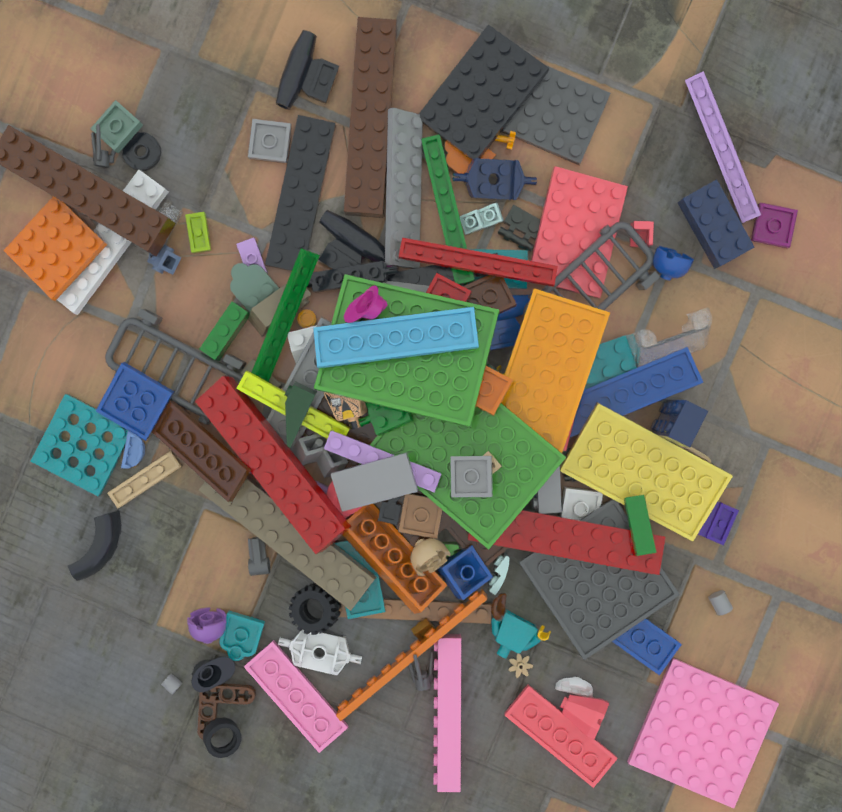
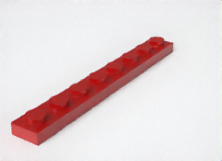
(478, 262)

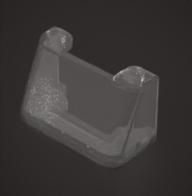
(695, 337)

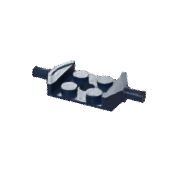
(509, 179)

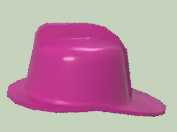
(367, 305)

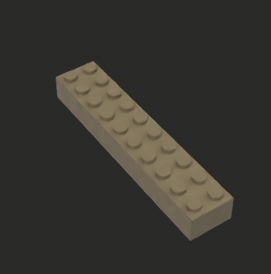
(330, 569)

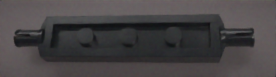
(333, 278)

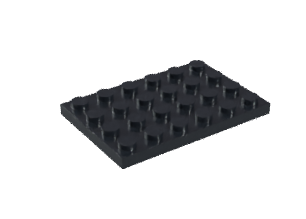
(483, 93)

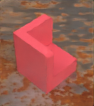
(645, 230)

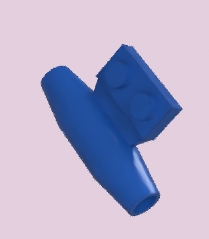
(507, 326)

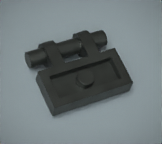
(524, 223)

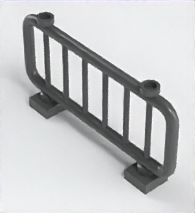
(646, 278)
(148, 320)

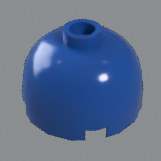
(671, 263)

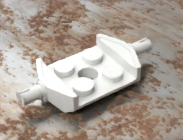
(335, 650)

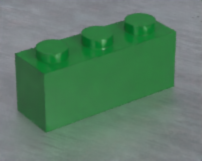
(225, 331)

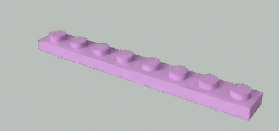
(723, 147)

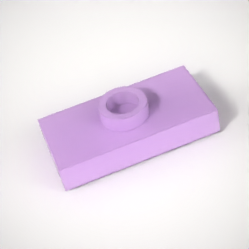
(250, 253)

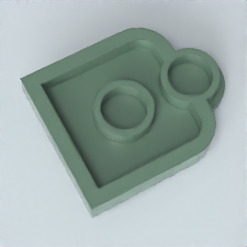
(251, 284)

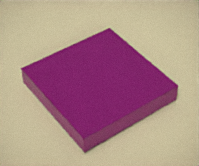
(774, 225)

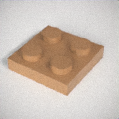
(420, 516)

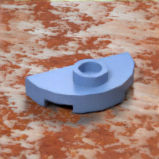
(133, 451)

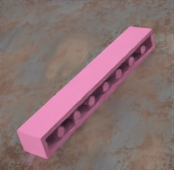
(448, 715)

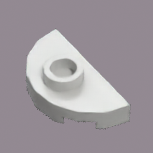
(575, 686)

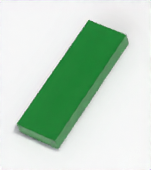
(639, 525)

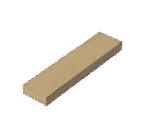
(144, 479)

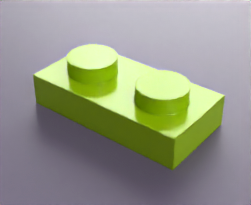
(198, 232)

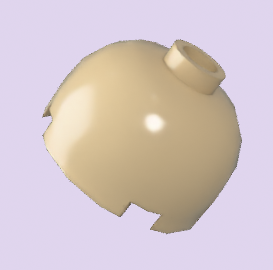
(428, 555)

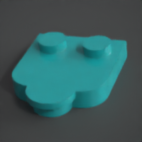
(241, 635)

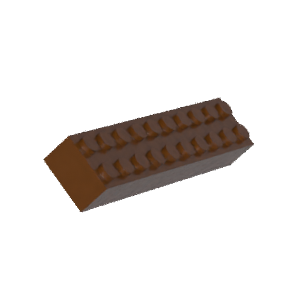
(369, 117)
(84, 191)

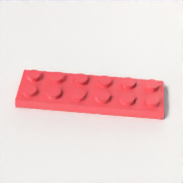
(560, 736)

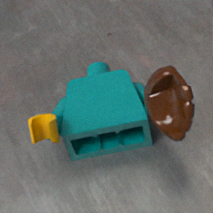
(512, 630)

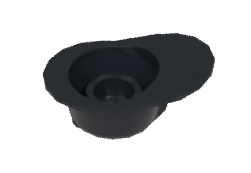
(212, 673)

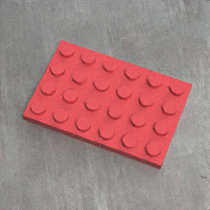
(571, 221)

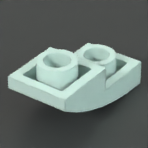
(481, 218)
(501, 567)

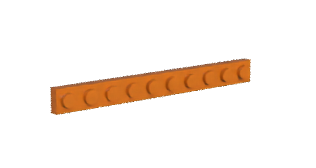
(404, 659)

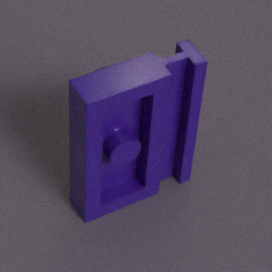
(719, 523)

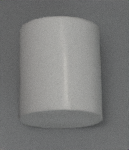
(720, 602)

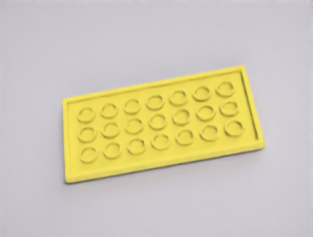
(633, 461)

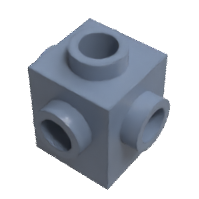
(165, 260)

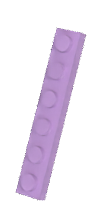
(365, 453)

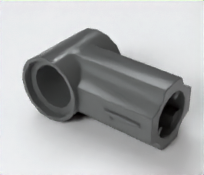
(259, 562)

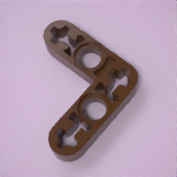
(213, 700)

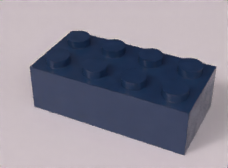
(715, 224)
(679, 422)

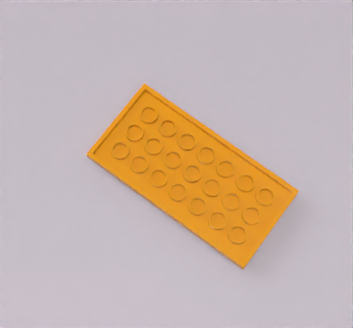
(553, 363)

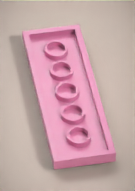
(296, 696)

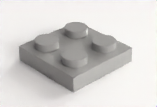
(269, 141)
(471, 476)

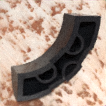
(103, 546)

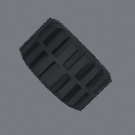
(305, 619)

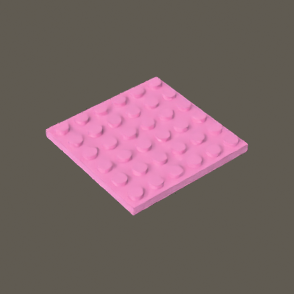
(702, 732)

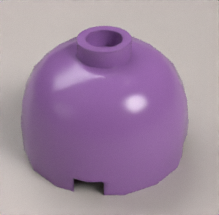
(207, 625)

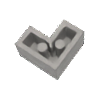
(311, 450)

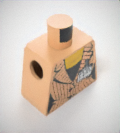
(346, 408)

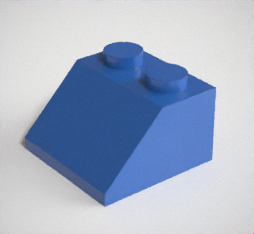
(465, 572)

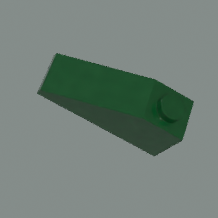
(296, 407)

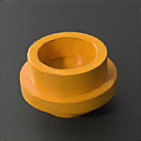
(306, 318)

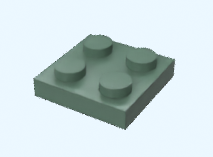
(117, 126)

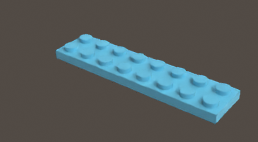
(395, 337)

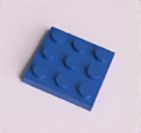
(134, 401)

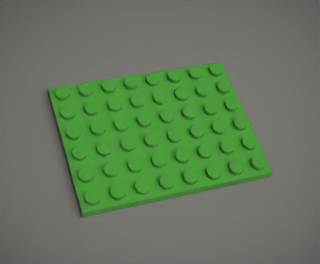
(427, 385)
(521, 451)

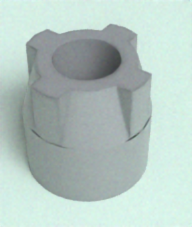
(171, 684)

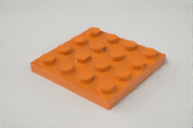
(55, 247)

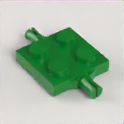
(384, 418)

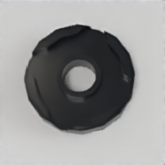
(152, 154)

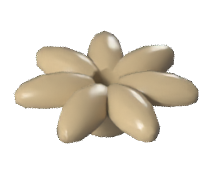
(516, 663)

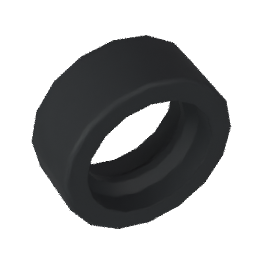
(231, 747)

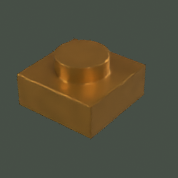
(421, 628)

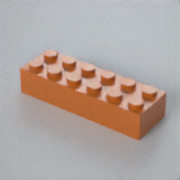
(390, 557)

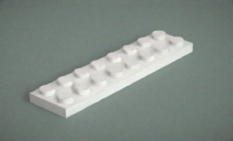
(84, 286)

